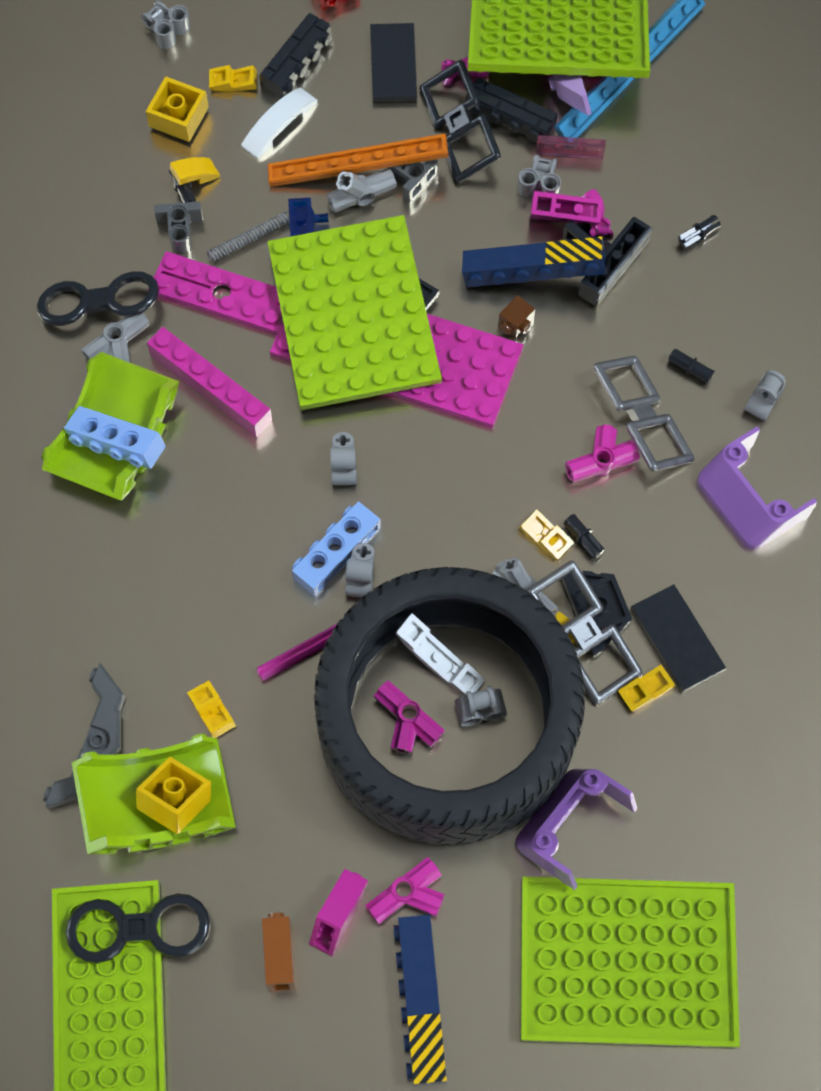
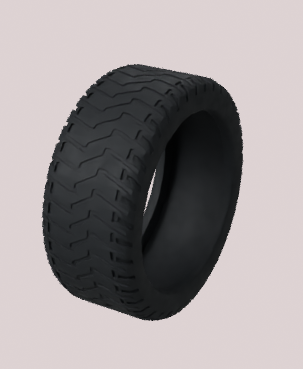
(475, 603)

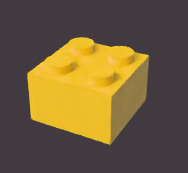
(177, 109)
(173, 795)

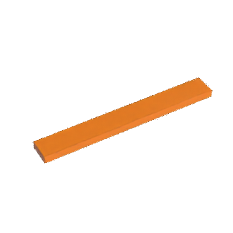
(358, 160)

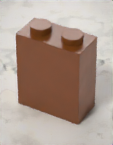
(278, 952)

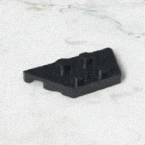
(609, 594)

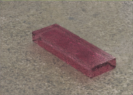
(570, 147)

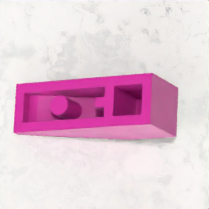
(565, 208)

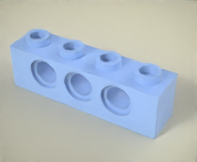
(114, 437)
(316, 579)

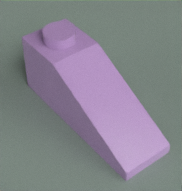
(571, 90)

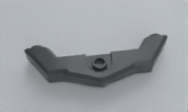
(102, 736)

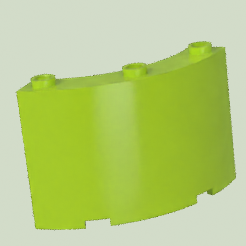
(123, 393)
(108, 797)

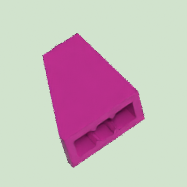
(337, 911)

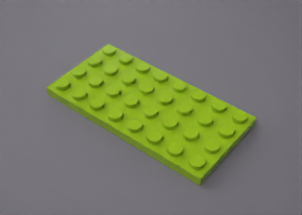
(111, 1011)

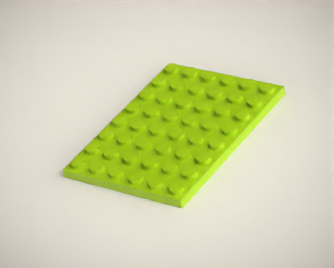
(560, 37)
(353, 312)
(629, 962)

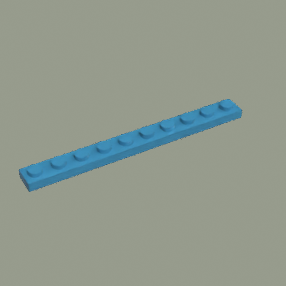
(609, 87)

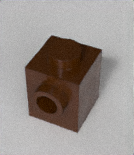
(516, 317)

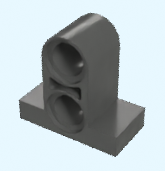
(414, 185)
(179, 228)

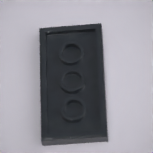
(393, 62)
(678, 638)

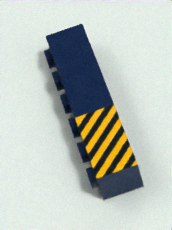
(534, 262)
(421, 999)

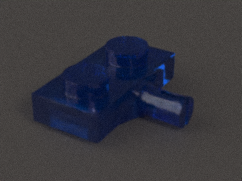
(302, 216)

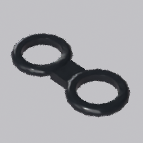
(97, 299)
(137, 928)

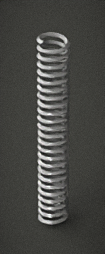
(249, 232)

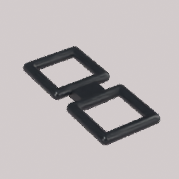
(459, 120)

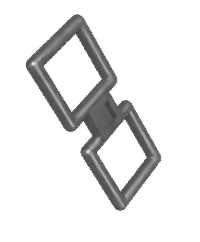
(642, 413)
(586, 632)

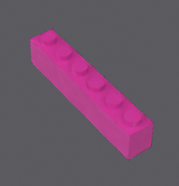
(209, 382)

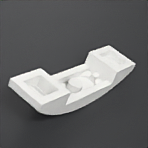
(276, 120)
(437, 657)

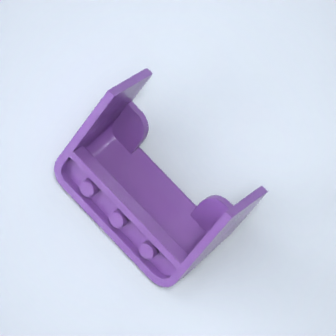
(740, 503)
(538, 836)

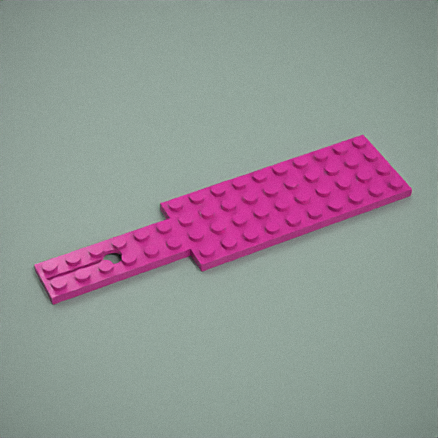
(471, 362)

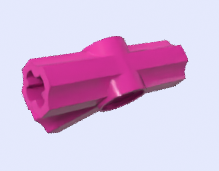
(604, 449)
(407, 729)
(419, 898)

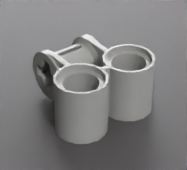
(167, 23)
(540, 176)
(766, 394)
(343, 459)
(360, 571)
(480, 706)

